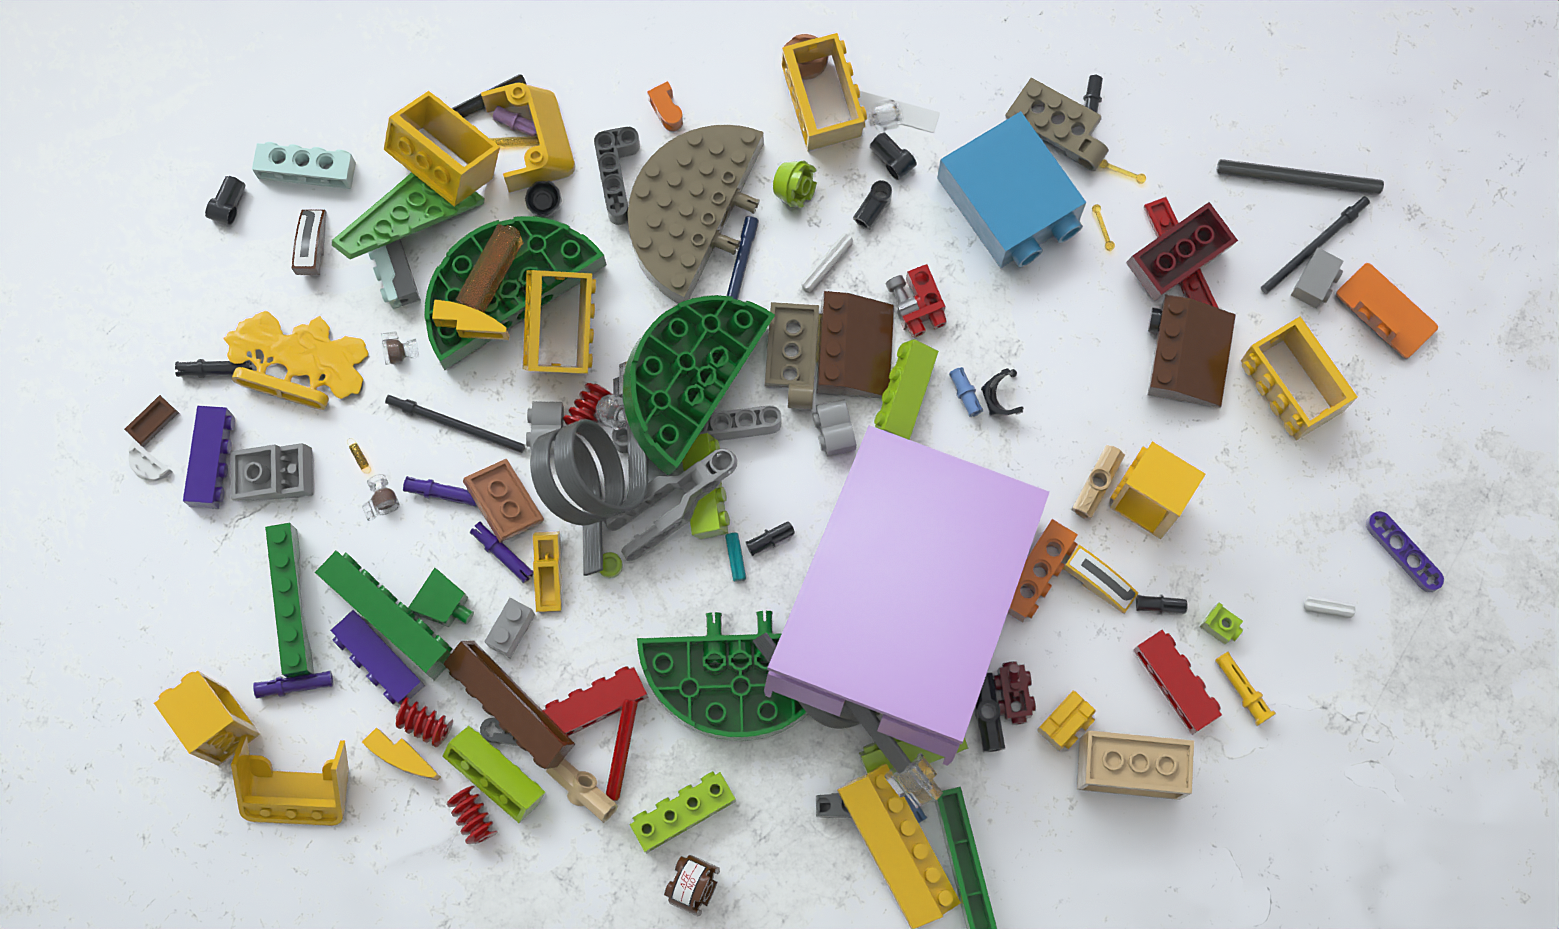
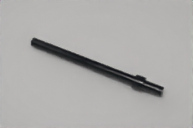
(1347, 216)
(410, 407)

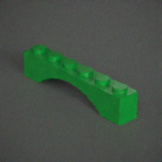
(290, 624)

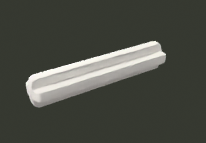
(827, 262)

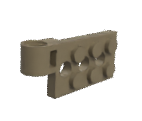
(1081, 148)
(802, 387)

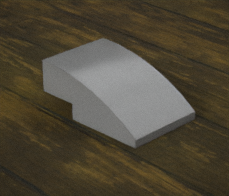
(271, 472)

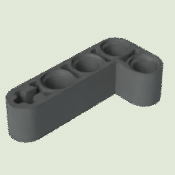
(614, 176)

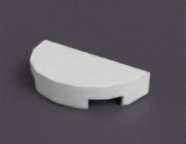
(145, 464)

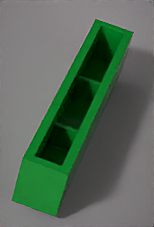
(964, 860)

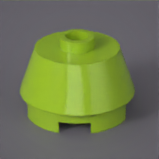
(794, 182)

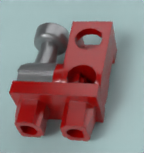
(922, 306)

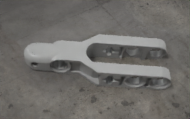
(695, 481)

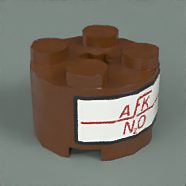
(692, 884)

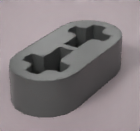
(501, 738)

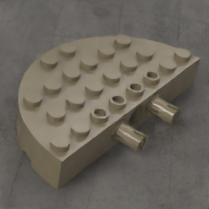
(686, 201)

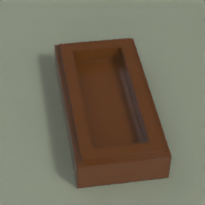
(151, 421)

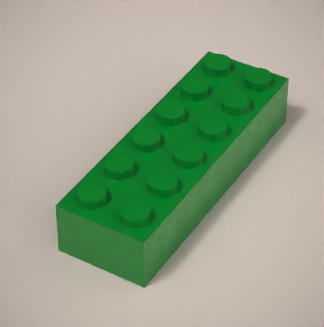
(381, 610)

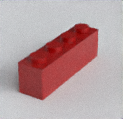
(1177, 681)
(596, 702)

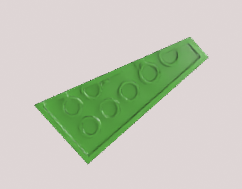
(397, 214)

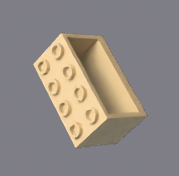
(1135, 765)

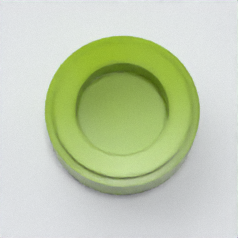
(611, 565)

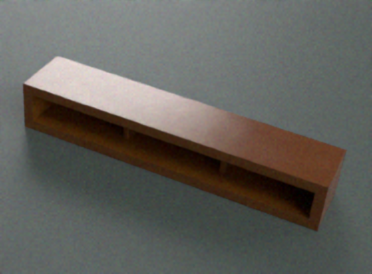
(508, 704)

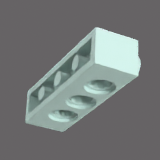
(338, 175)

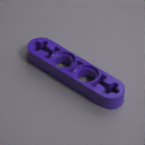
(1408, 548)

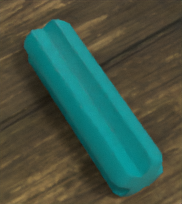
(735, 557)

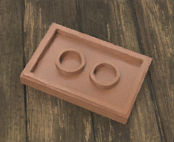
(503, 500)

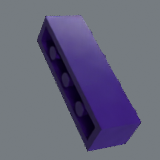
(208, 457)
(376, 657)

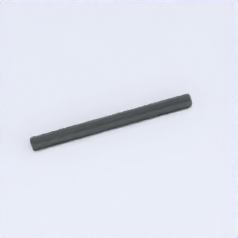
(1300, 176)

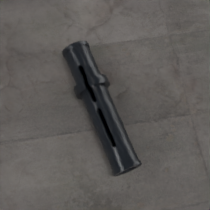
(208, 368)

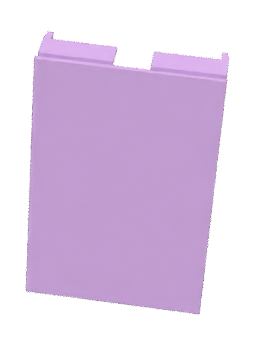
(908, 591)

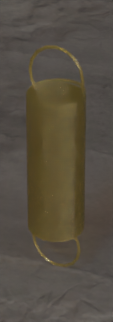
(358, 455)

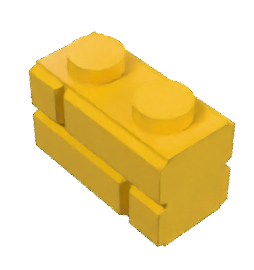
(1067, 721)

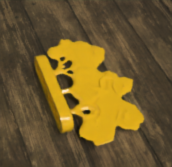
(302, 353)

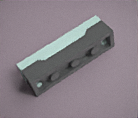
(395, 274)

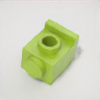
(1214, 626)

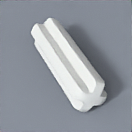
(1329, 606)

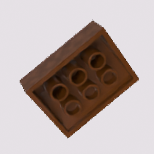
(854, 345)
(1191, 352)

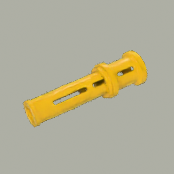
(1251, 698)

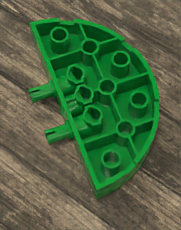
(718, 682)

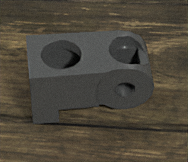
(831, 806)

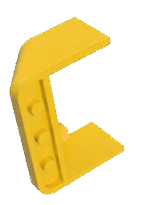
(553, 156)
(289, 796)

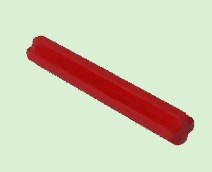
(621, 749)

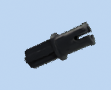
(1093, 92)
(770, 538)
(1161, 604)

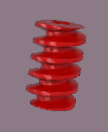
(587, 406)
(422, 724)
(470, 816)

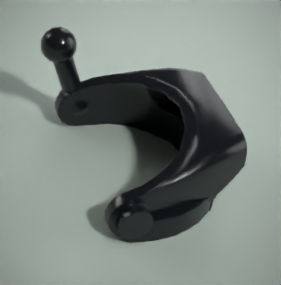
(989, 392)

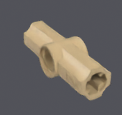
(1091, 494)
(583, 790)

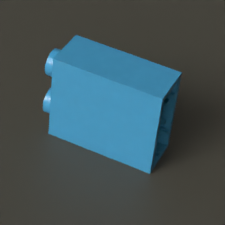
(1012, 191)

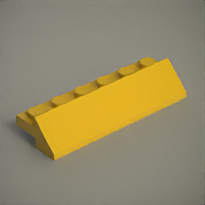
(899, 848)

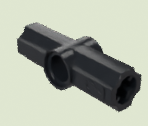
(990, 729)

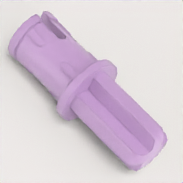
(514, 121)

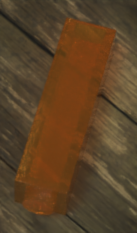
(490, 268)

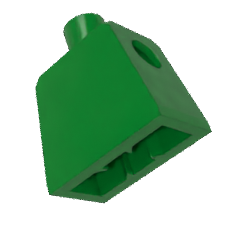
(441, 601)

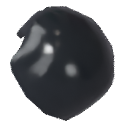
(543, 198)

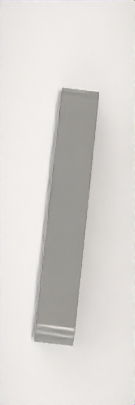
(732, 419)

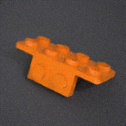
(1387, 310)

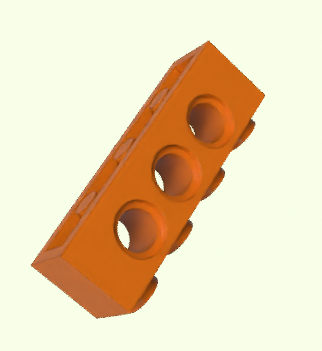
(1058, 537)

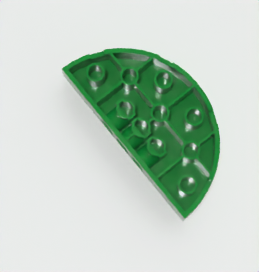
(545, 247)
(684, 371)

